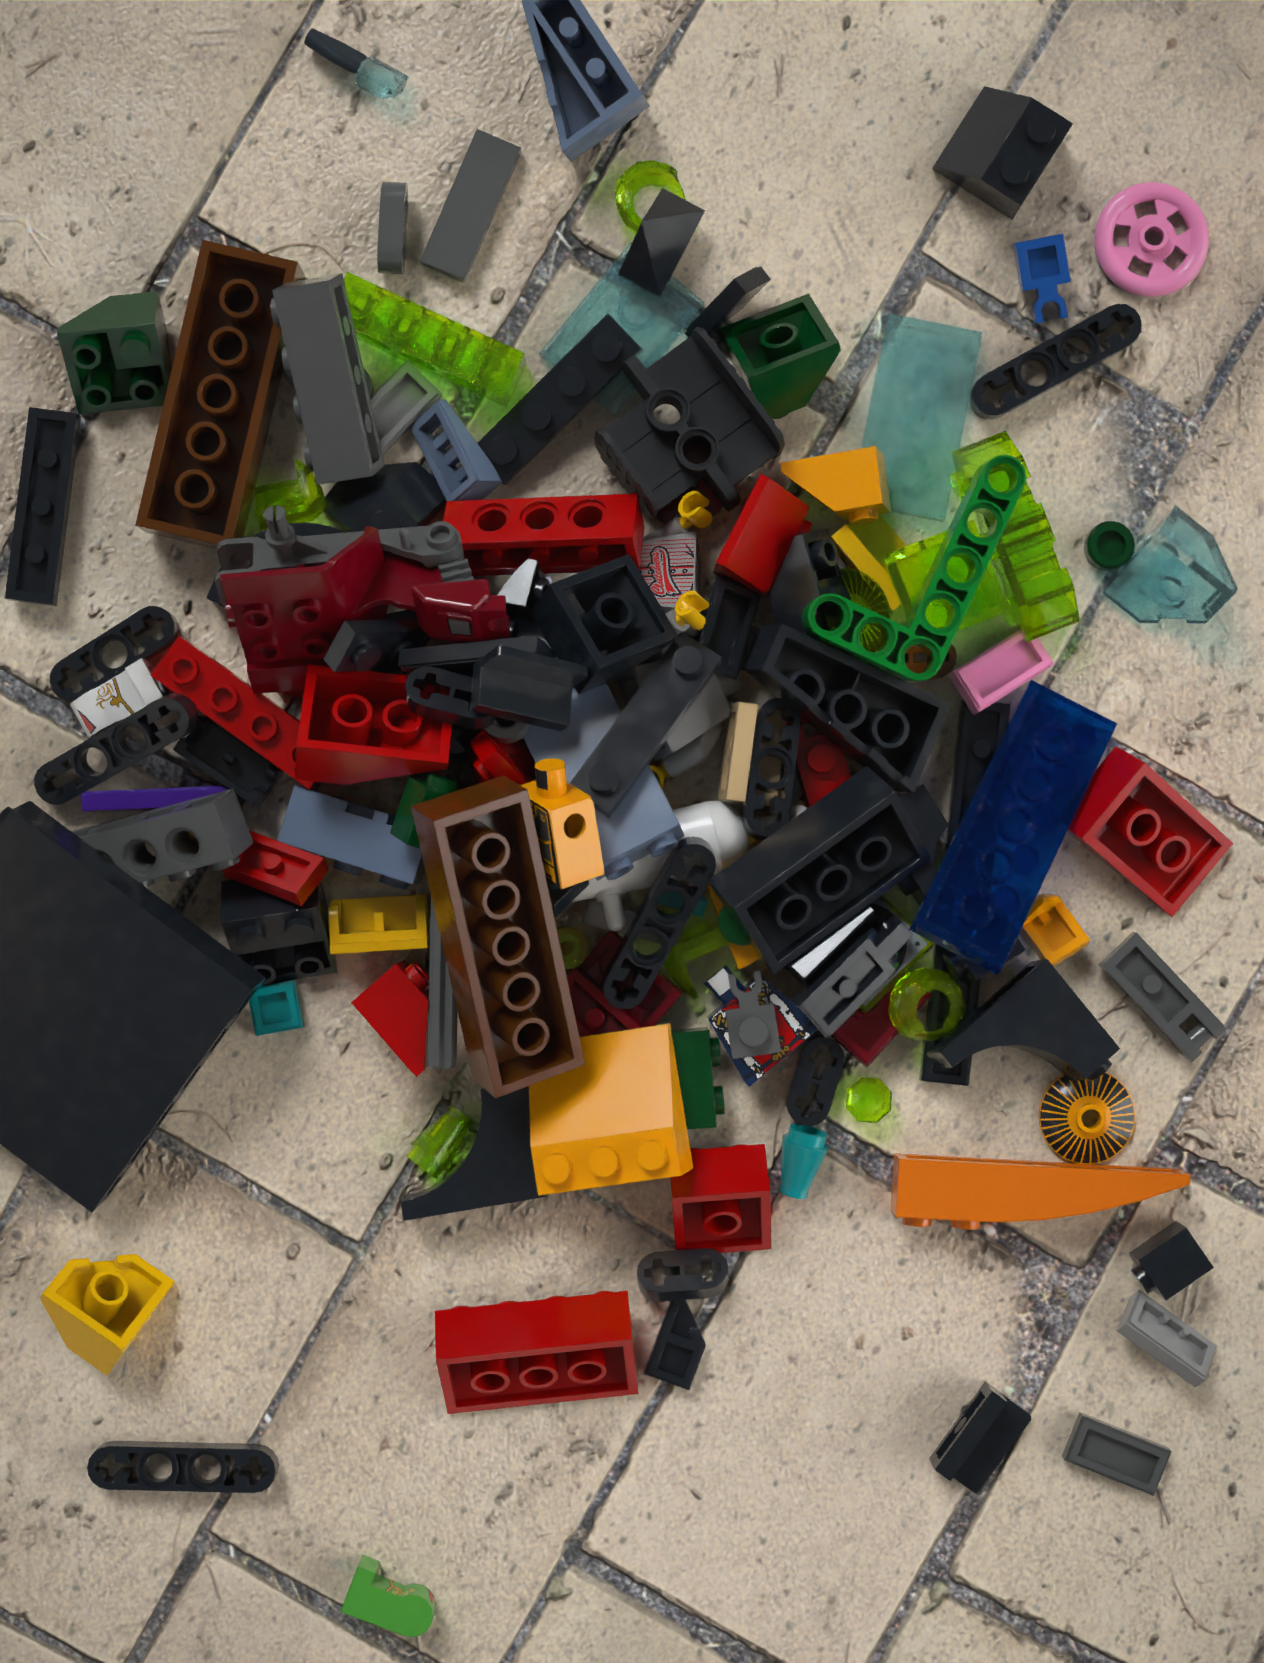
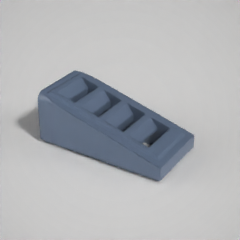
(476, 475)

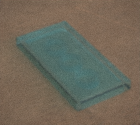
(920, 410)

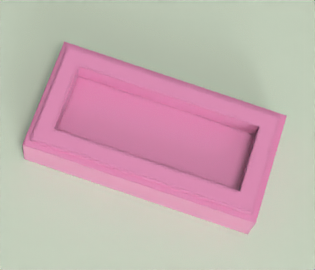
(999, 671)

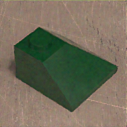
(782, 353)

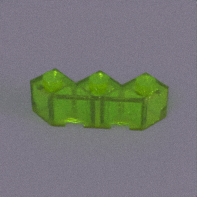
(1033, 583)

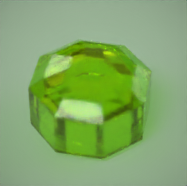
(868, 1099)

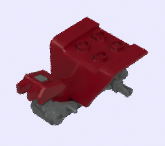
(298, 591)

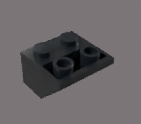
(276, 934)

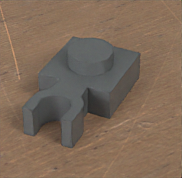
(751, 1025)

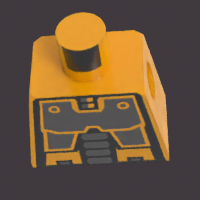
(564, 826)

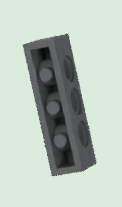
(212, 819)

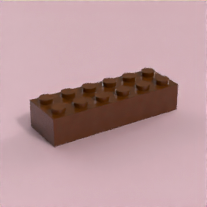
(217, 399)
(499, 934)

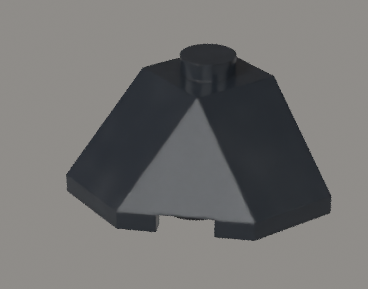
(389, 499)

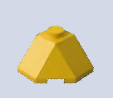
(104, 1305)

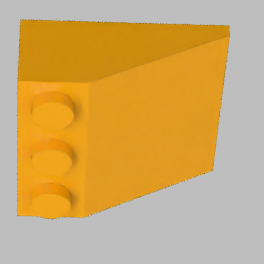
(611, 1117)

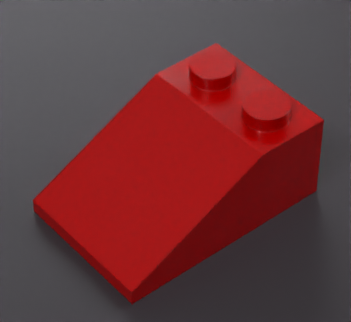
(362, 729)
(1146, 831)

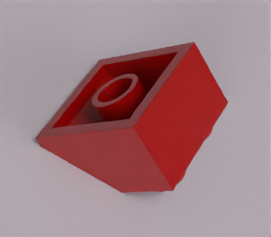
(762, 536)
(400, 1012)
(723, 1200)

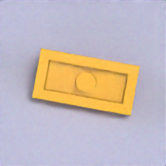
(863, 548)

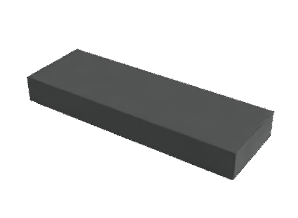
(470, 205)

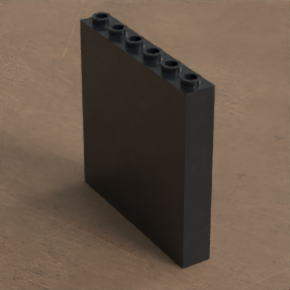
(100, 1006)

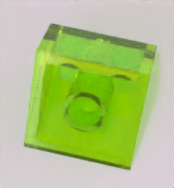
(911, 565)

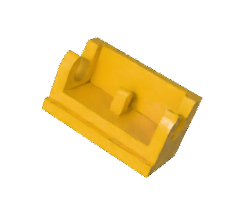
(379, 924)

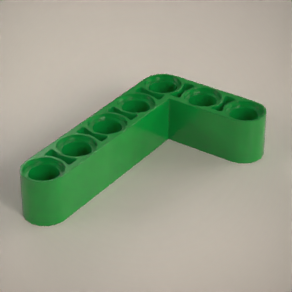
(936, 587)

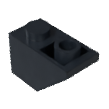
(806, 574)

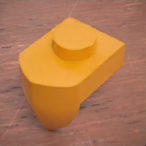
(1053, 930)

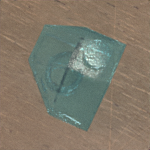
(1174, 574)

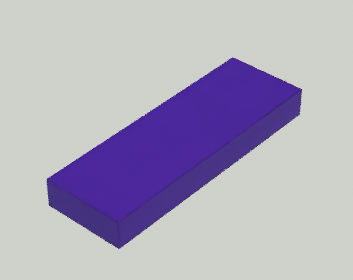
(142, 798)

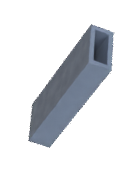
(644, 818)

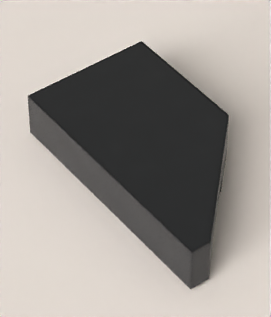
(730, 300)
(676, 1347)

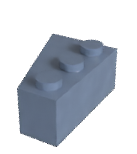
(581, 74)
(351, 836)

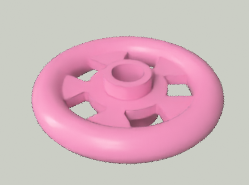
(1121, 213)

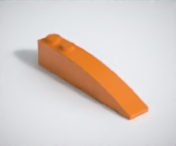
(1016, 1190)

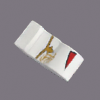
(118, 698)

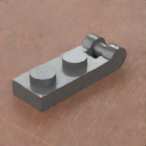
(1161, 995)

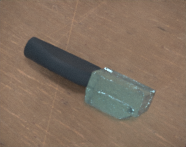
(370, 72)

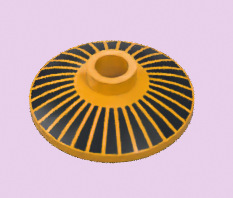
(1062, 1118)

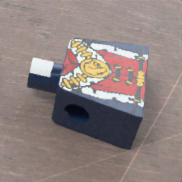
(791, 1023)

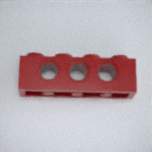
(559, 532)
(232, 704)

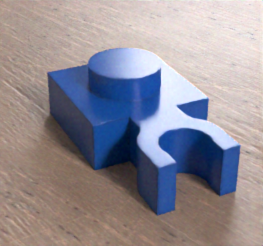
(1041, 267)

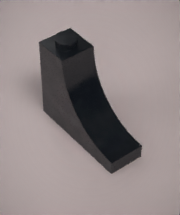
(1038, 1016)
(495, 1169)

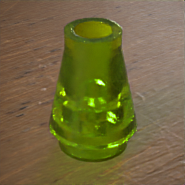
(440, 1142)

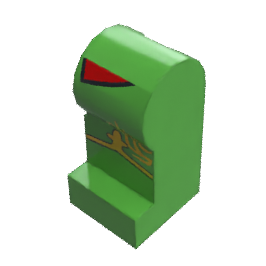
(388, 1603)

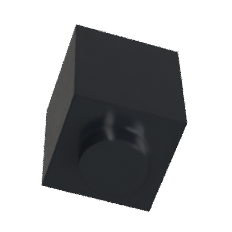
(1169, 1261)

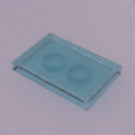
(647, 318)

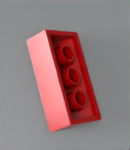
(536, 1352)

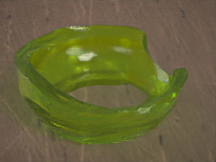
(640, 176)
(907, 995)

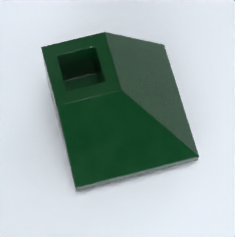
(117, 354)

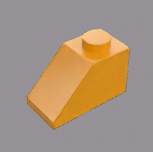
(845, 482)

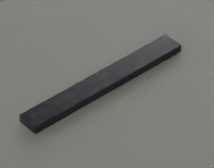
(975, 745)

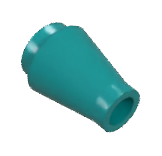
(801, 1158)

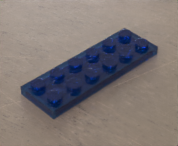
(1013, 827)

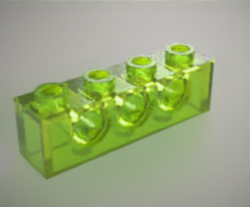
(434, 341)

